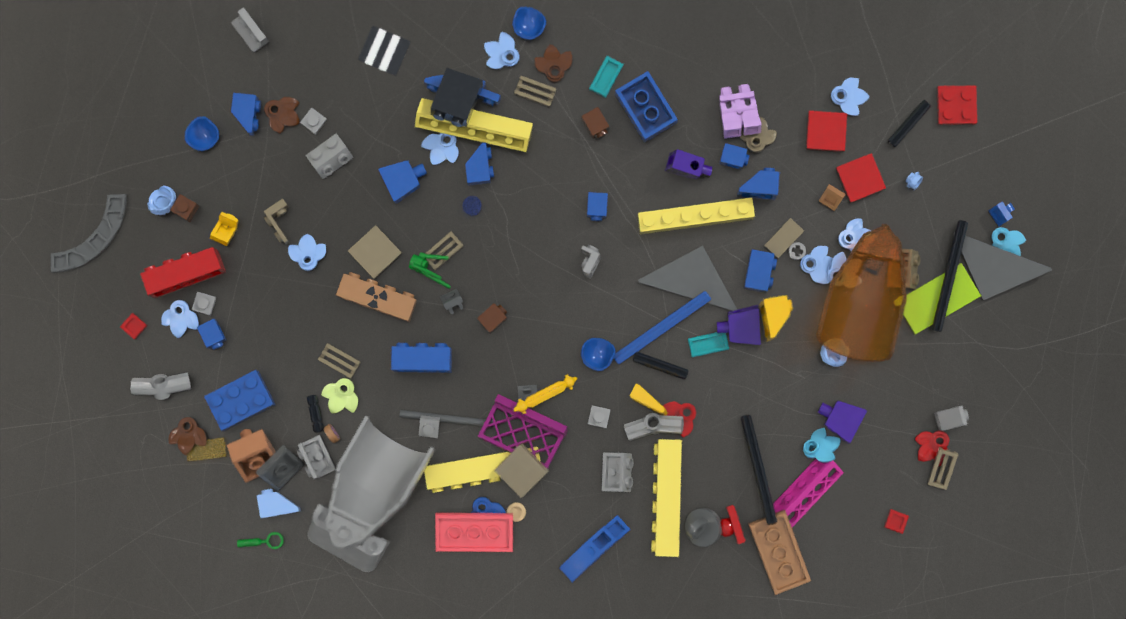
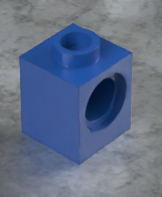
(734, 156)
(597, 206)
(212, 334)

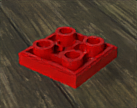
(826, 131)
(860, 178)

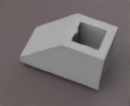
(951, 418)

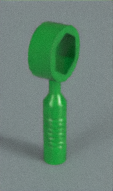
(256, 541)

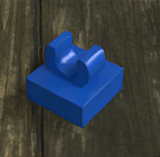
(1001, 213)

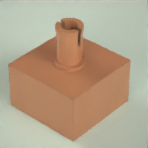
(250, 453)

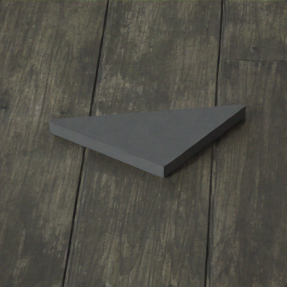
(998, 269)
(690, 277)

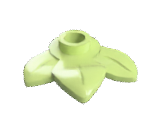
(338, 398)

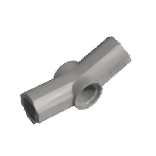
(160, 385)
(666, 424)

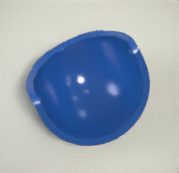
(528, 23)
(201, 134)
(597, 353)

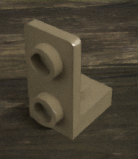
(278, 210)

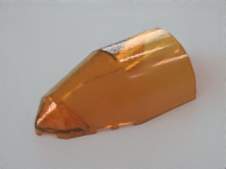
(865, 308)

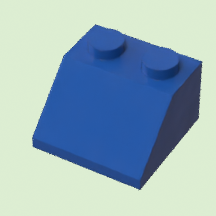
(762, 185)

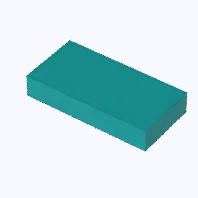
(606, 76)
(708, 344)

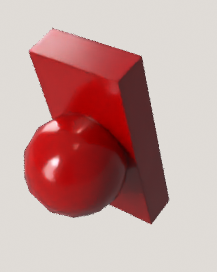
(732, 525)

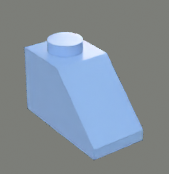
(275, 504)

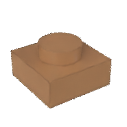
(831, 197)

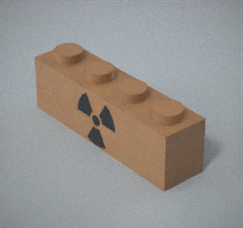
(375, 297)

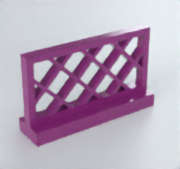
(531, 417)

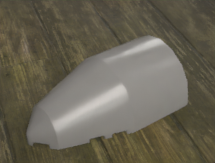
(371, 485)

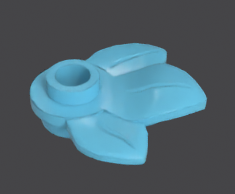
(1011, 241)
(824, 446)

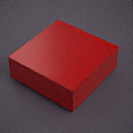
(133, 326)
(896, 521)

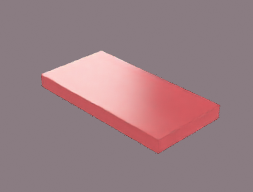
(474, 532)

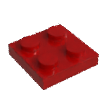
(957, 105)

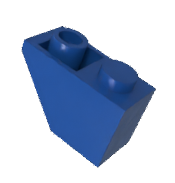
(245, 110)
(478, 167)

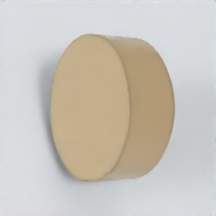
(518, 511)

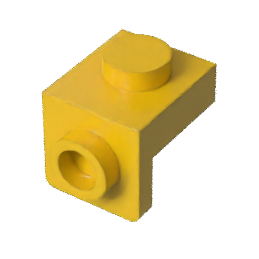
(224, 229)

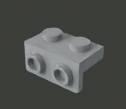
(329, 156)
(316, 457)

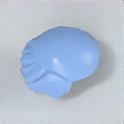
(161, 200)
(832, 358)

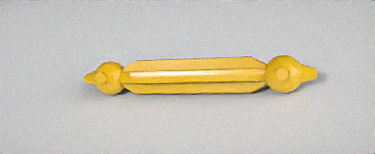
(545, 394)

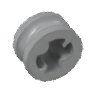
(801, 247)

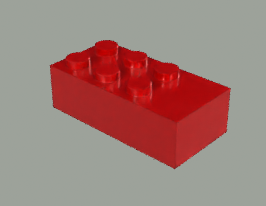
(182, 272)

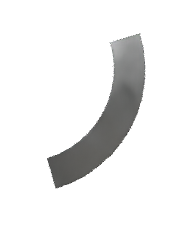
(99, 239)

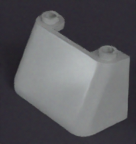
(362, 557)

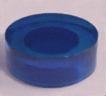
(472, 205)

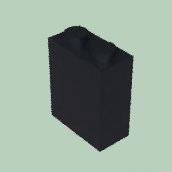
(456, 97)

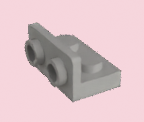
(249, 31)
(590, 264)
(617, 472)

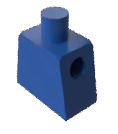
(401, 179)

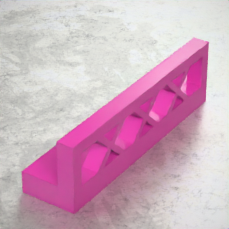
(804, 487)

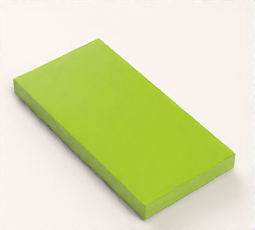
(923, 302)

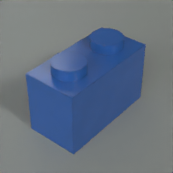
(759, 271)

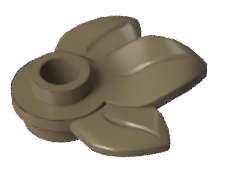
(764, 138)

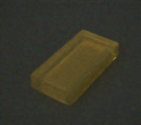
(214, 449)

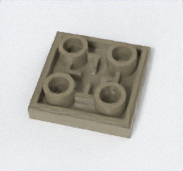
(374, 252)
(521, 470)

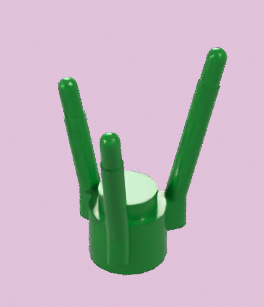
(420, 265)

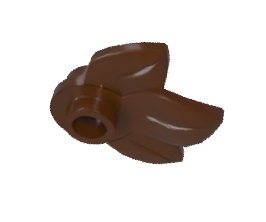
(554, 61)
(285, 113)
(187, 438)

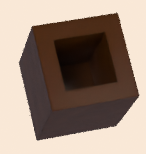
(595, 123)
(184, 208)
(492, 317)

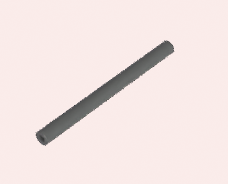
(445, 418)

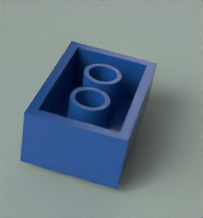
(646, 106)
(421, 358)
(239, 400)

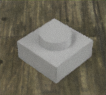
(313, 121)
(204, 303)
(599, 416)
(429, 426)

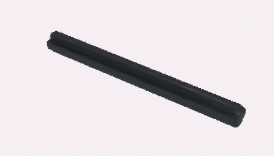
(949, 276)
(759, 470)

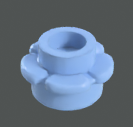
(914, 180)

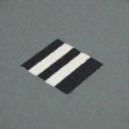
(384, 50)

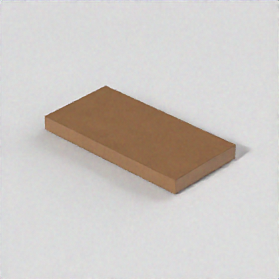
(780, 553)

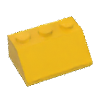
(774, 314)

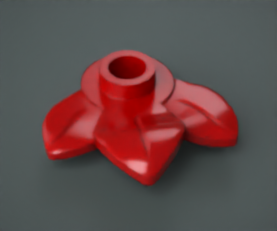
(676, 409)
(929, 446)

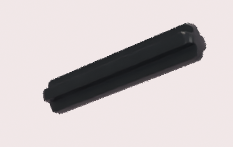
(909, 123)
(660, 365)

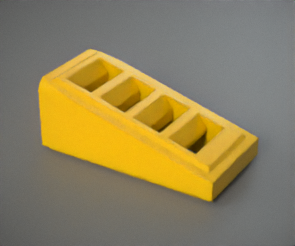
(644, 398)

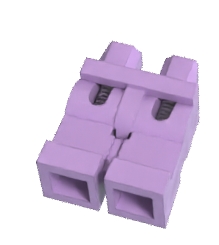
(739, 112)

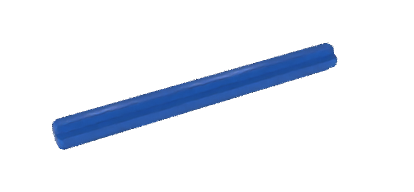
(662, 327)

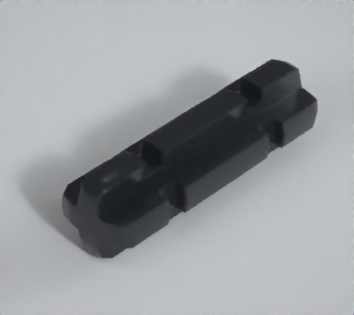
(315, 413)

